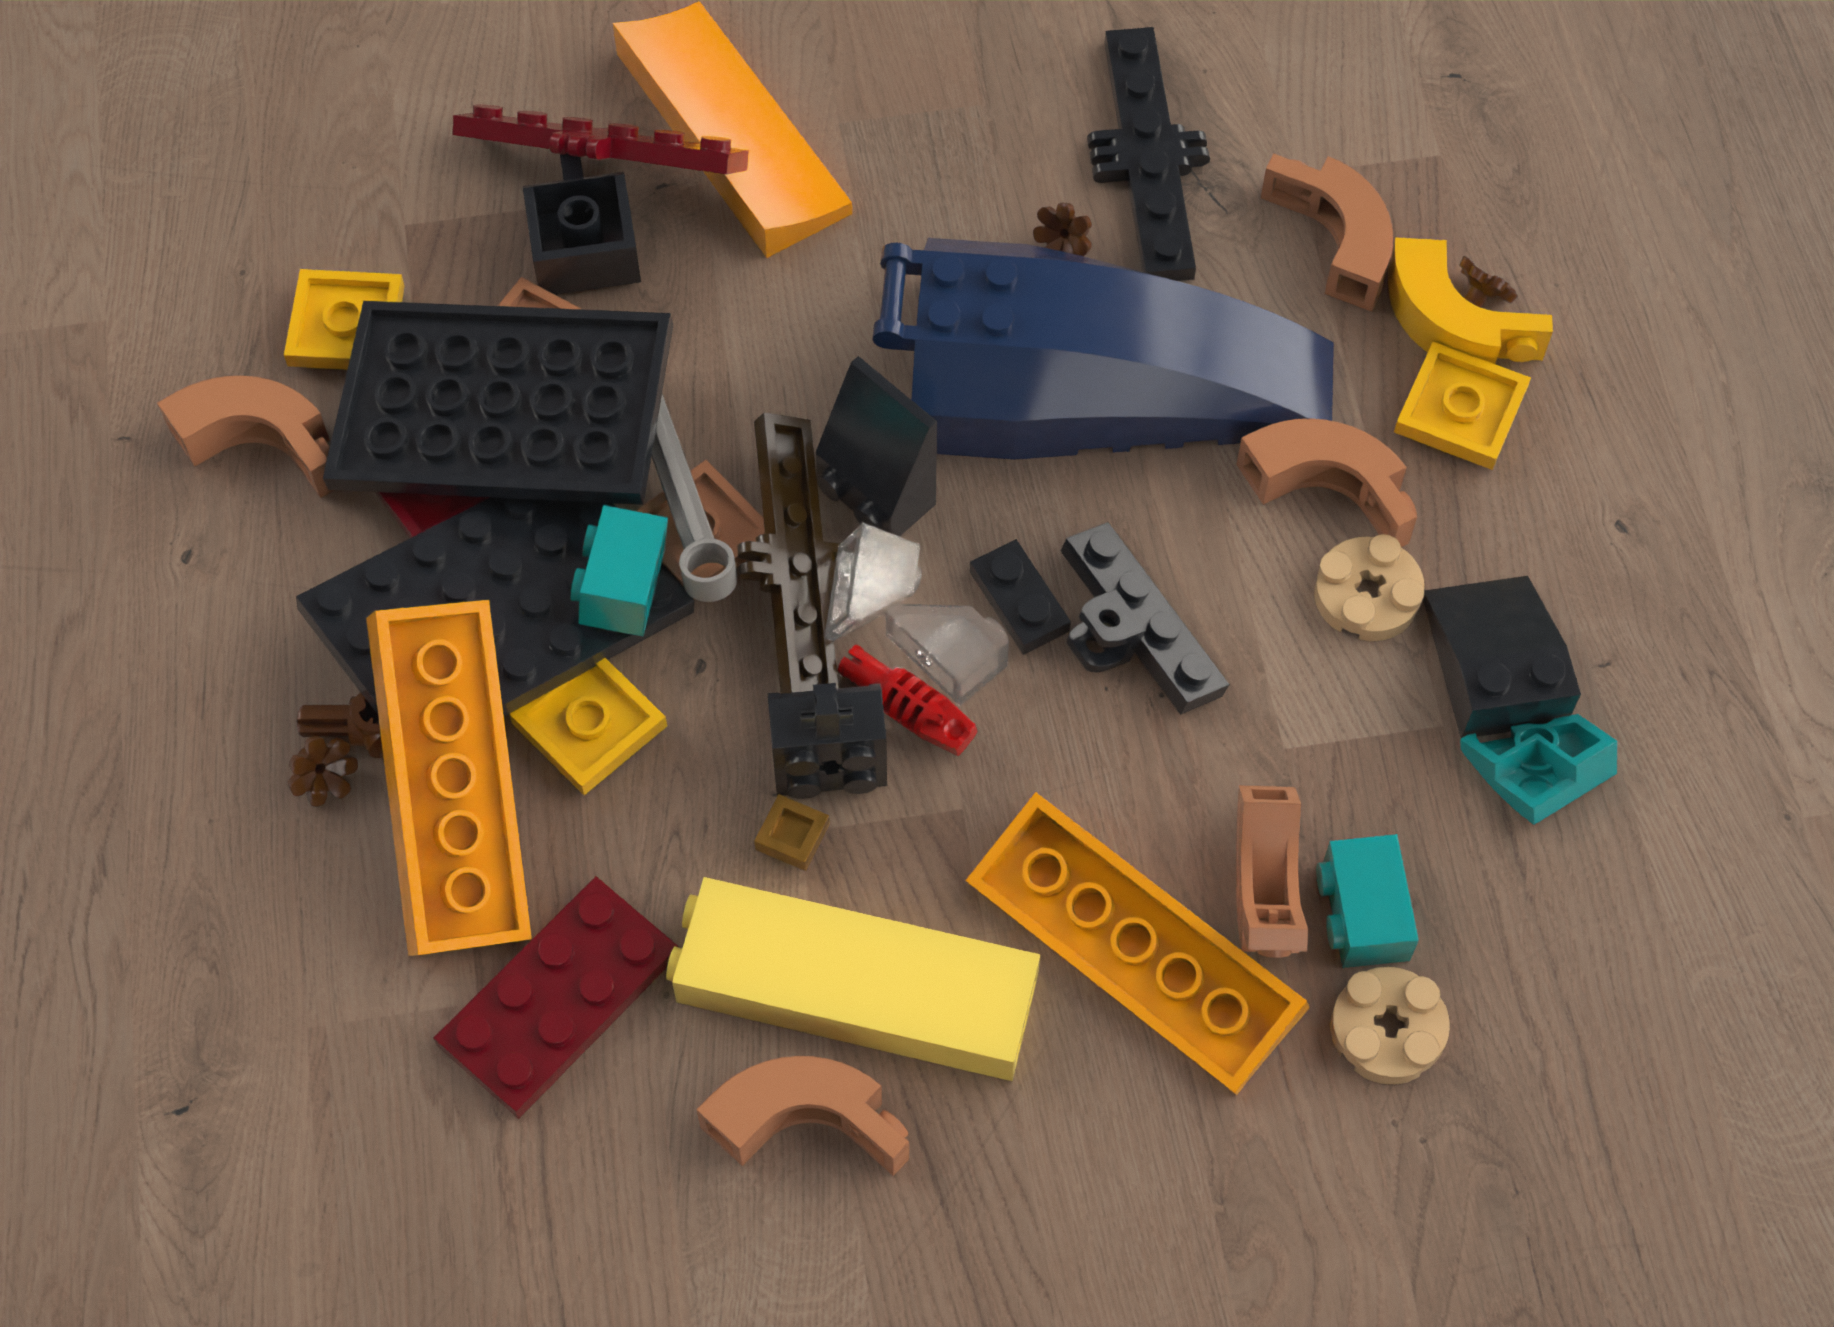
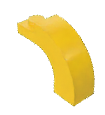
(1435, 311)

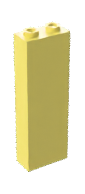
(854, 978)

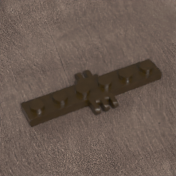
(791, 554)

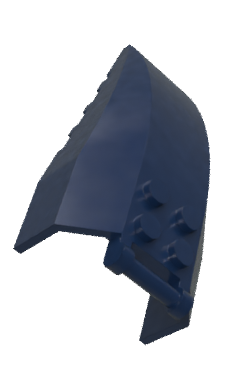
(1073, 353)

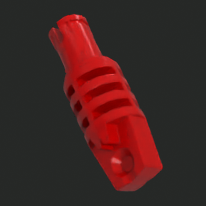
(912, 702)

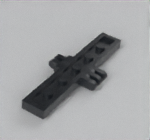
(1148, 154)

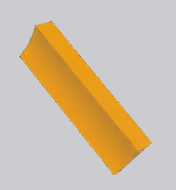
(711, 91)
(448, 777)
(1138, 943)

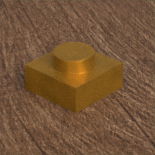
(792, 832)

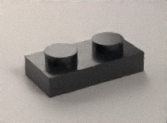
(1020, 596)

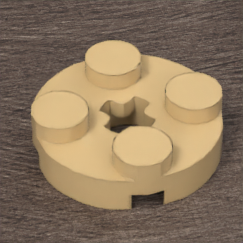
(1376, 560)
(1364, 1044)

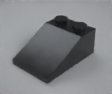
(878, 452)
(1500, 656)

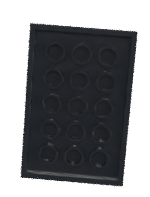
(500, 402)
(496, 551)

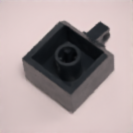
(581, 231)
(828, 740)

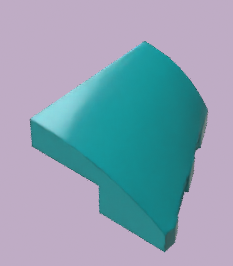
(1544, 763)

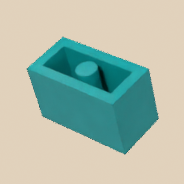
(621, 570)
(1368, 901)

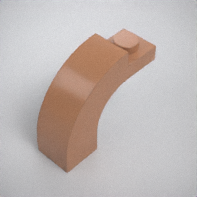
(1351, 213)
(248, 410)
(1331, 457)
(1267, 872)
(799, 1091)

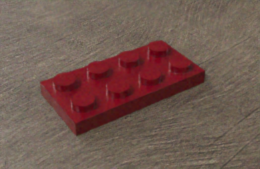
(556, 997)

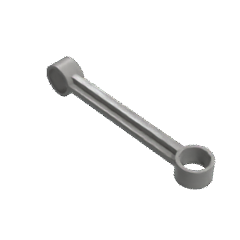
(690, 517)

